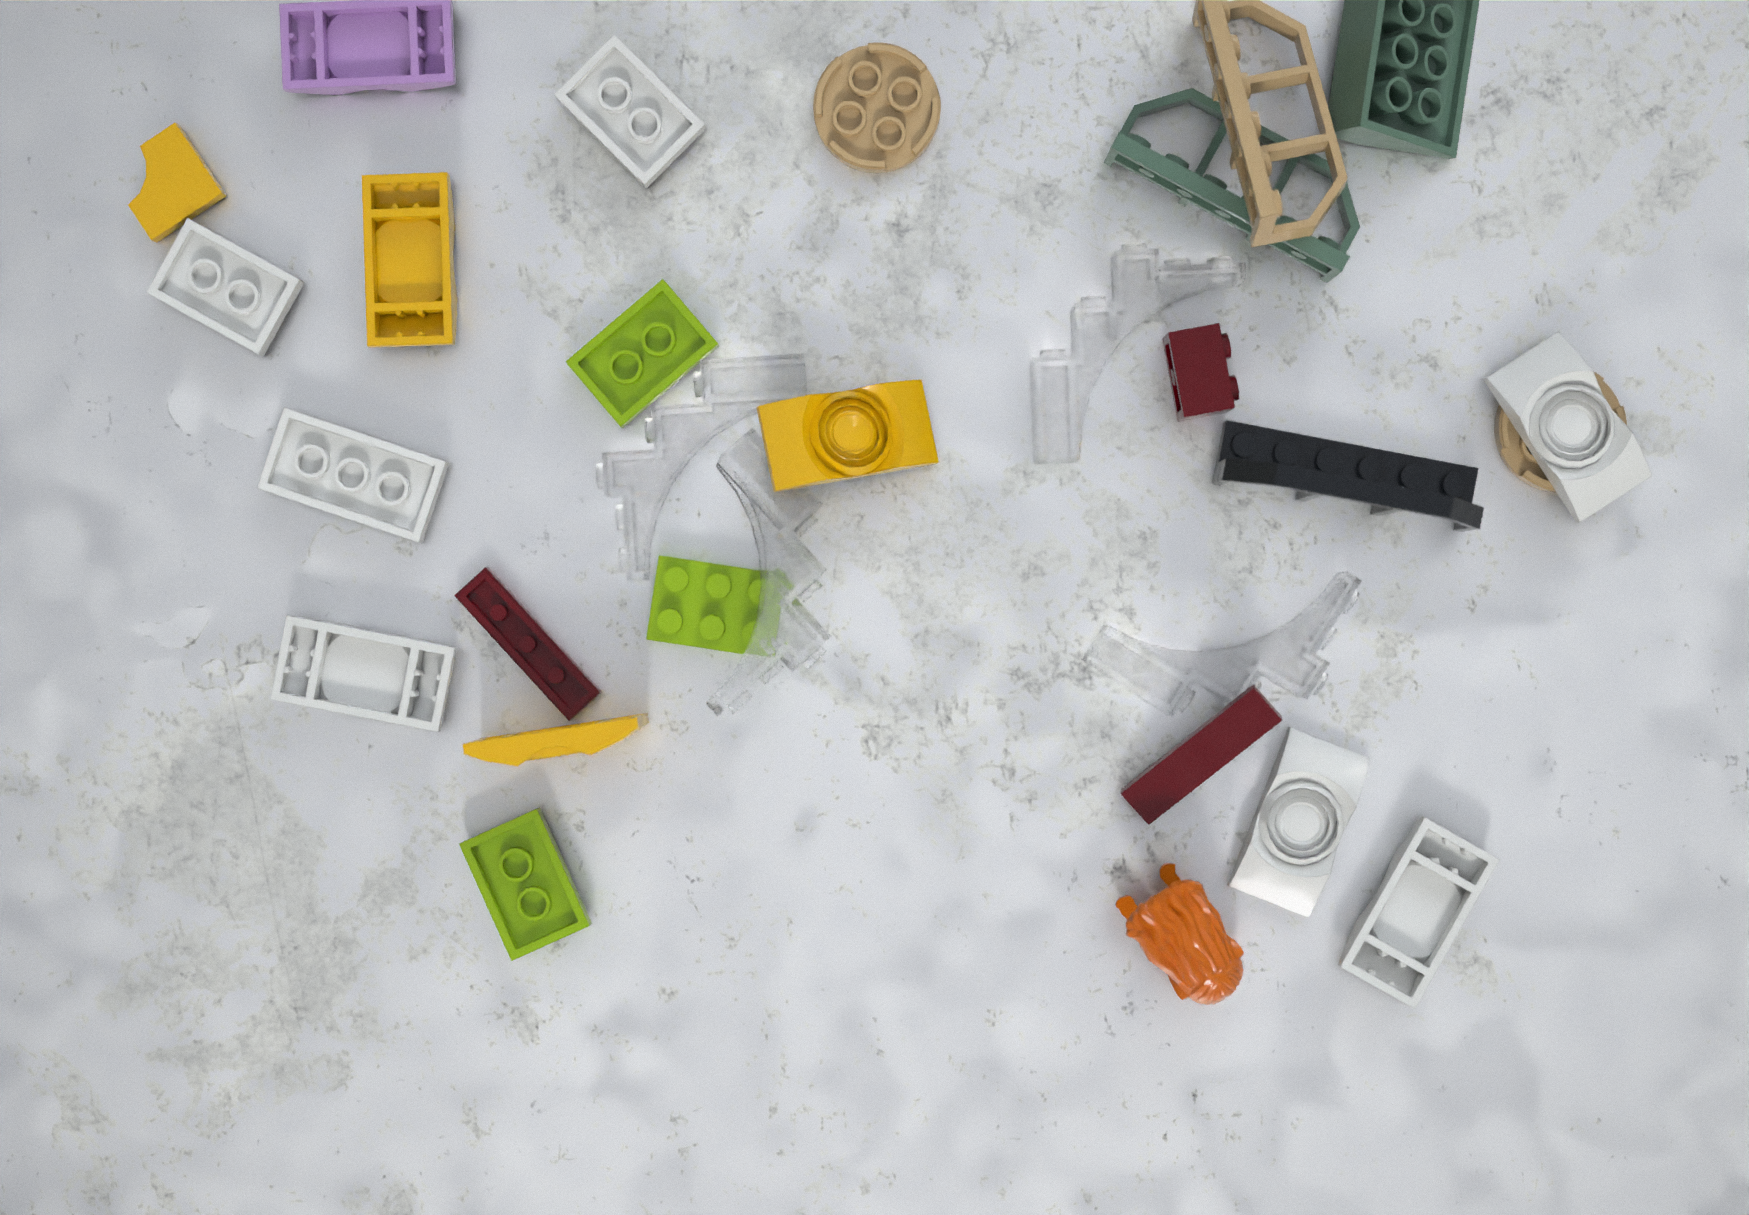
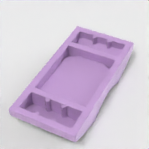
(367, 46)

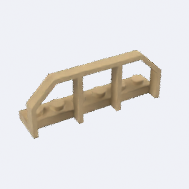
(1244, 126)

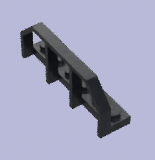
(1347, 472)

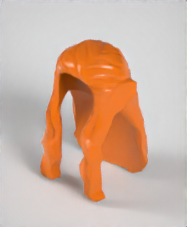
(1185, 939)

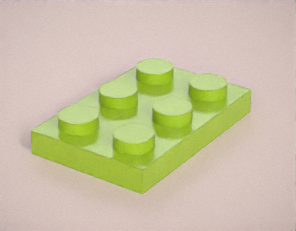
(642, 353)
(703, 604)
(525, 884)

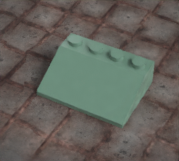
(1403, 74)

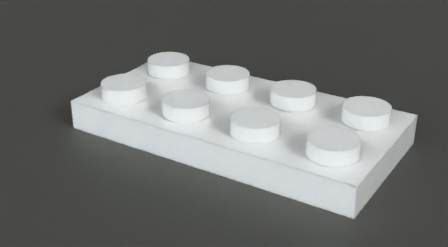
(353, 475)

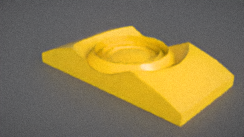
(409, 260)
(847, 434)
(555, 741)

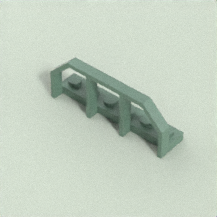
(1210, 192)

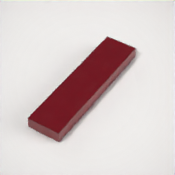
(528, 643)
(1201, 754)

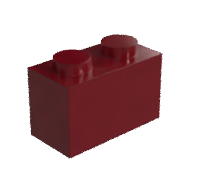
(1200, 372)

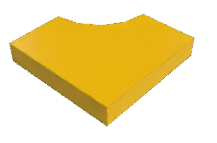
(175, 184)

